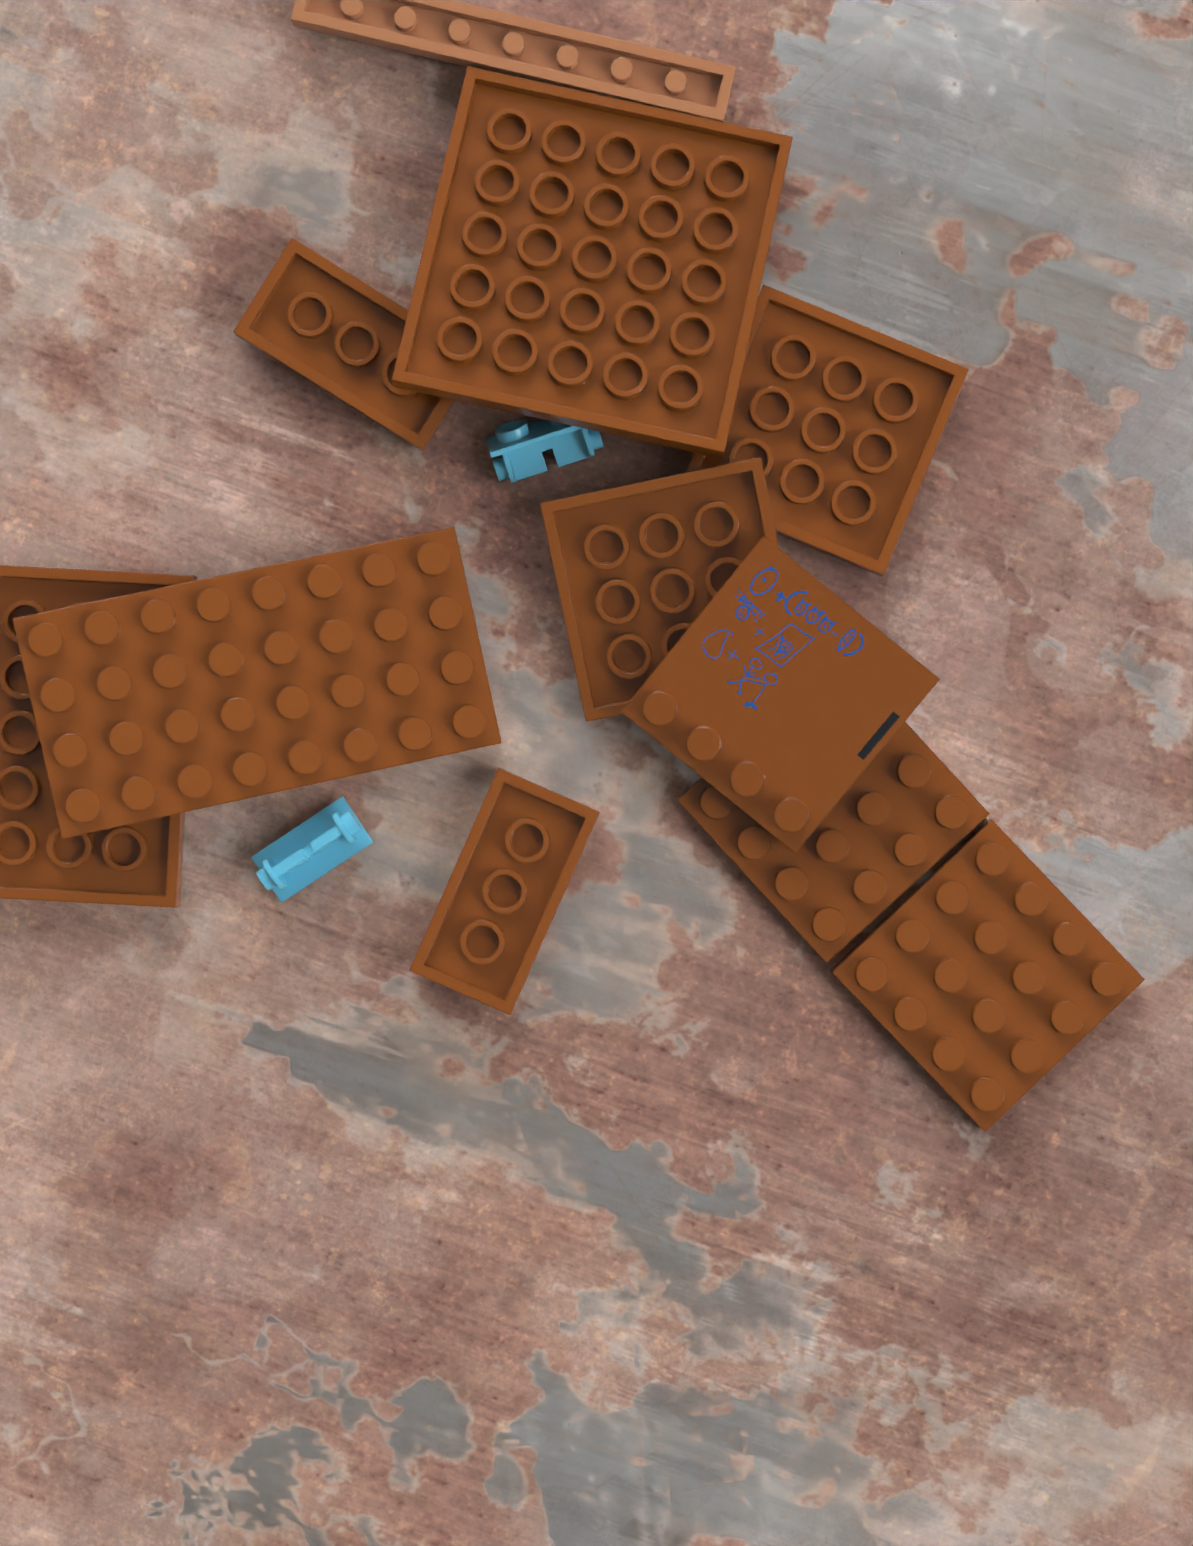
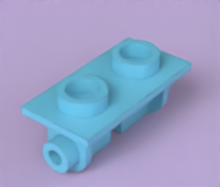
(523, 447)
(311, 850)

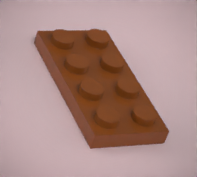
(339, 340)
(504, 891)

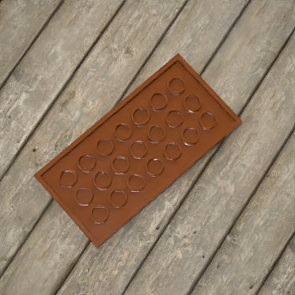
(256, 681)

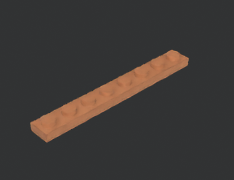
(528, 50)

